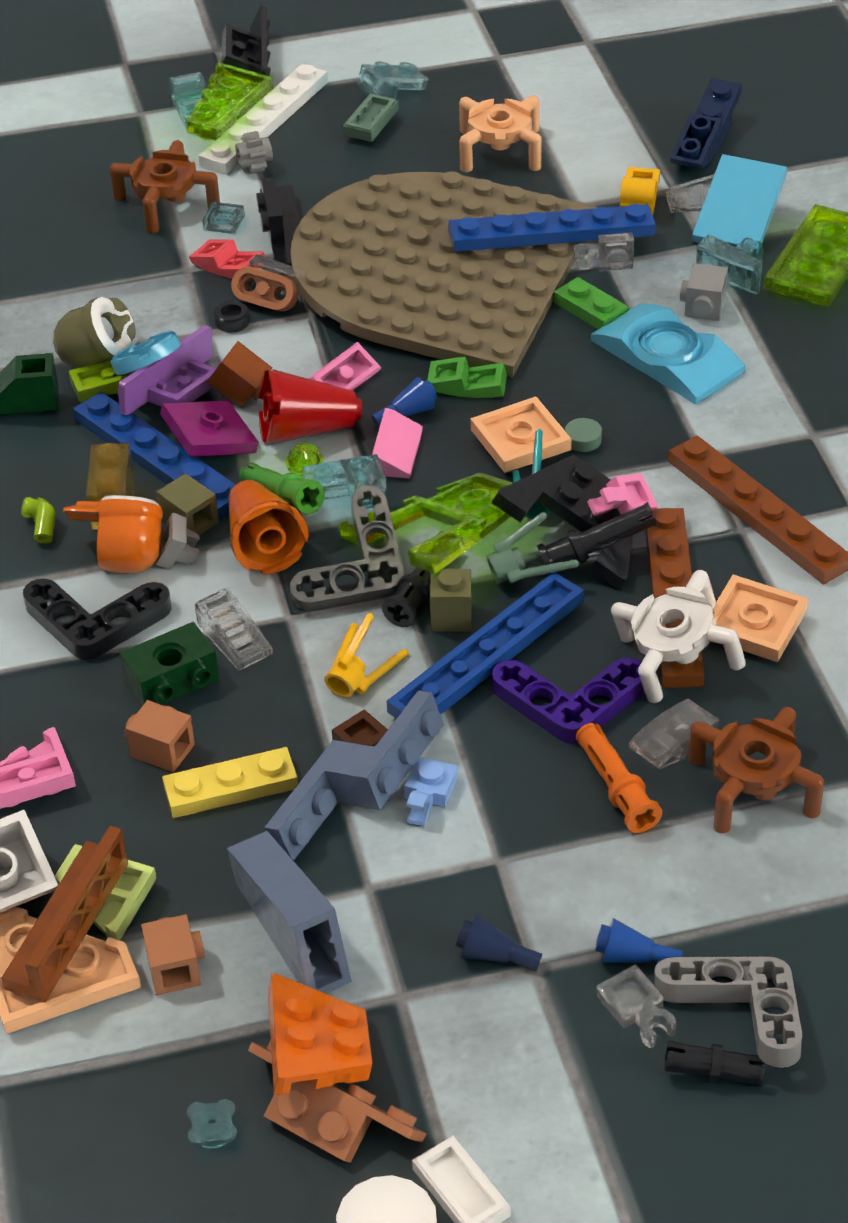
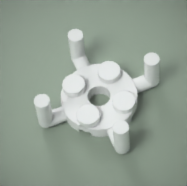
(681, 644)

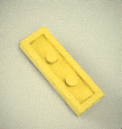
(230, 782)

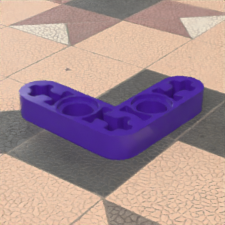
(565, 706)

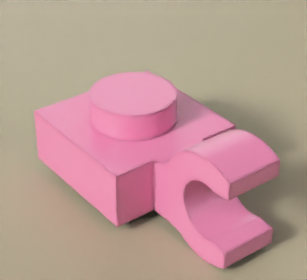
(623, 493)

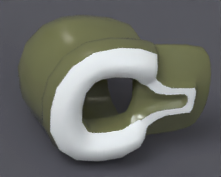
(82, 338)

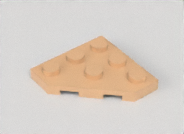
(93, 975)

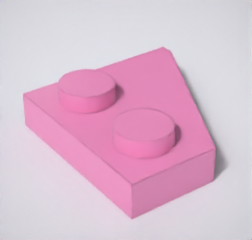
(35, 772)

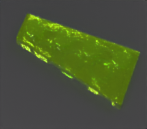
(226, 100)

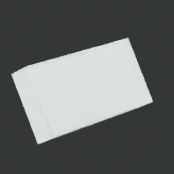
(460, 1184)

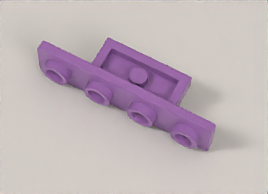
(172, 379)

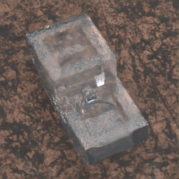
(668, 735)

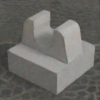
(177, 542)

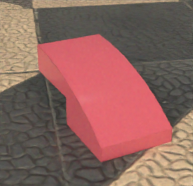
(222, 257)

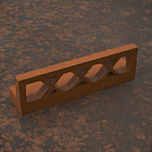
(67, 917)

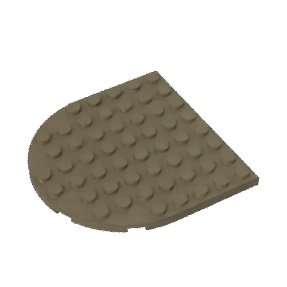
(391, 275)

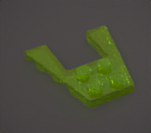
(460, 504)

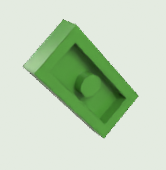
(588, 303)

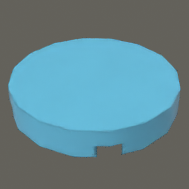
(146, 353)

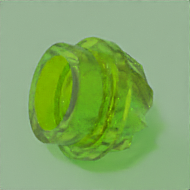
(303, 455)

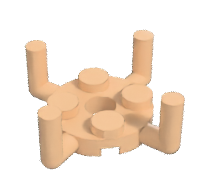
(499, 127)

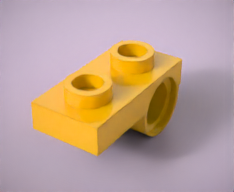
(640, 187)

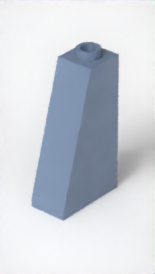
(291, 912)

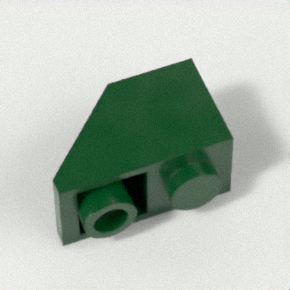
(29, 384)

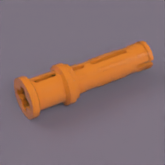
(625, 789)

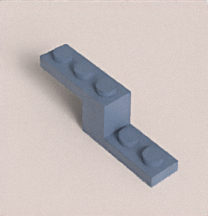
(356, 774)

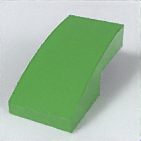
(458, 379)

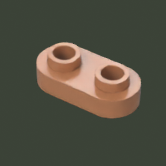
(266, 290)

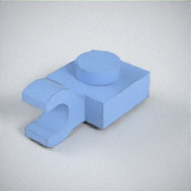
(428, 785)

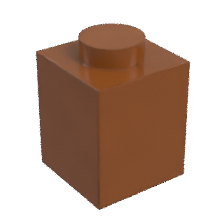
(239, 375)

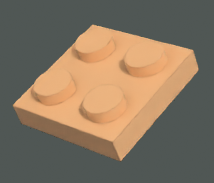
(511, 430)
(760, 616)

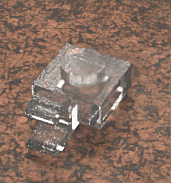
(610, 253)

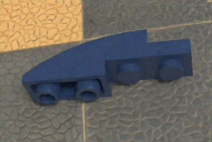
(708, 125)

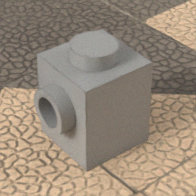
(705, 291)

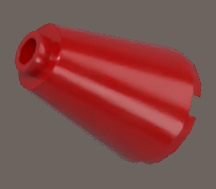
(303, 407)

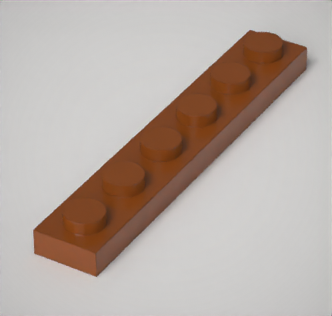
(760, 509)
(672, 568)

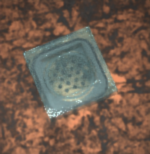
(223, 217)

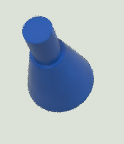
(414, 399)
(625, 945)

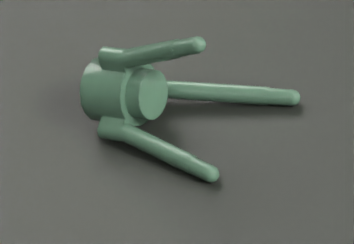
(511, 565)

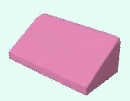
(348, 369)
(397, 444)

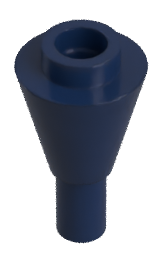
(485, 942)

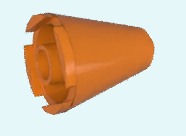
(264, 531)

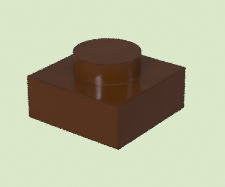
(360, 730)

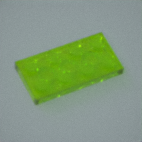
(814, 259)

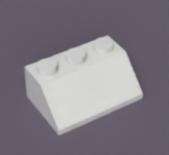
(23, 864)

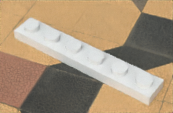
(265, 116)

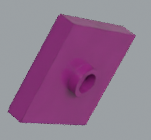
(209, 428)

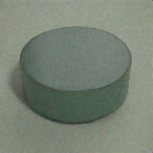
(584, 434)

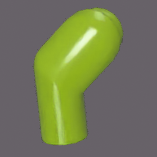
(43, 516)

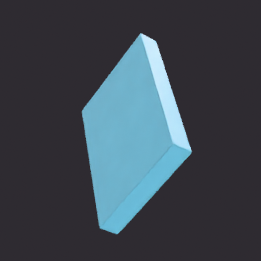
(740, 200)

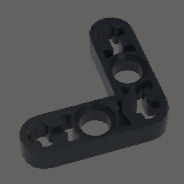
(94, 634)

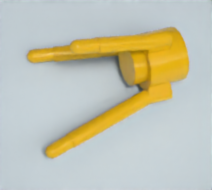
(348, 670)

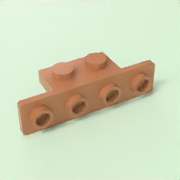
(331, 1115)

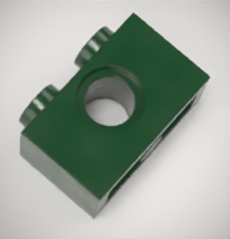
(170, 665)

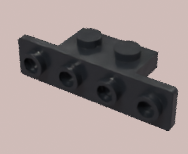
(246, 48)
(278, 217)

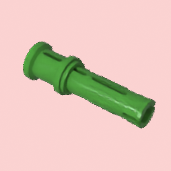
(301, 493)

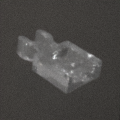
(636, 1000)

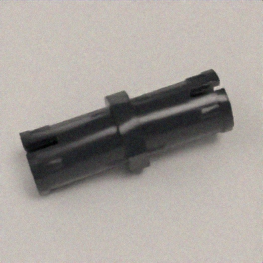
(714, 1063)

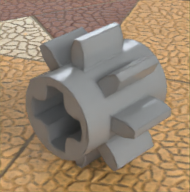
(254, 152)

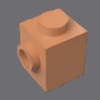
(159, 735)
(173, 953)

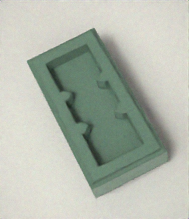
(370, 117)

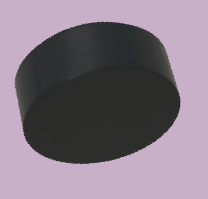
(231, 316)

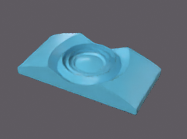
(670, 351)

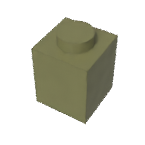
(191, 500)
(451, 600)

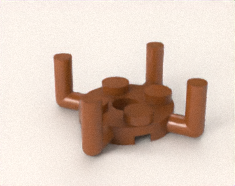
(163, 176)
(755, 777)

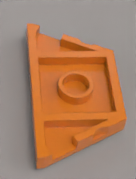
(315, 1037)

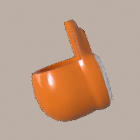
(127, 531)

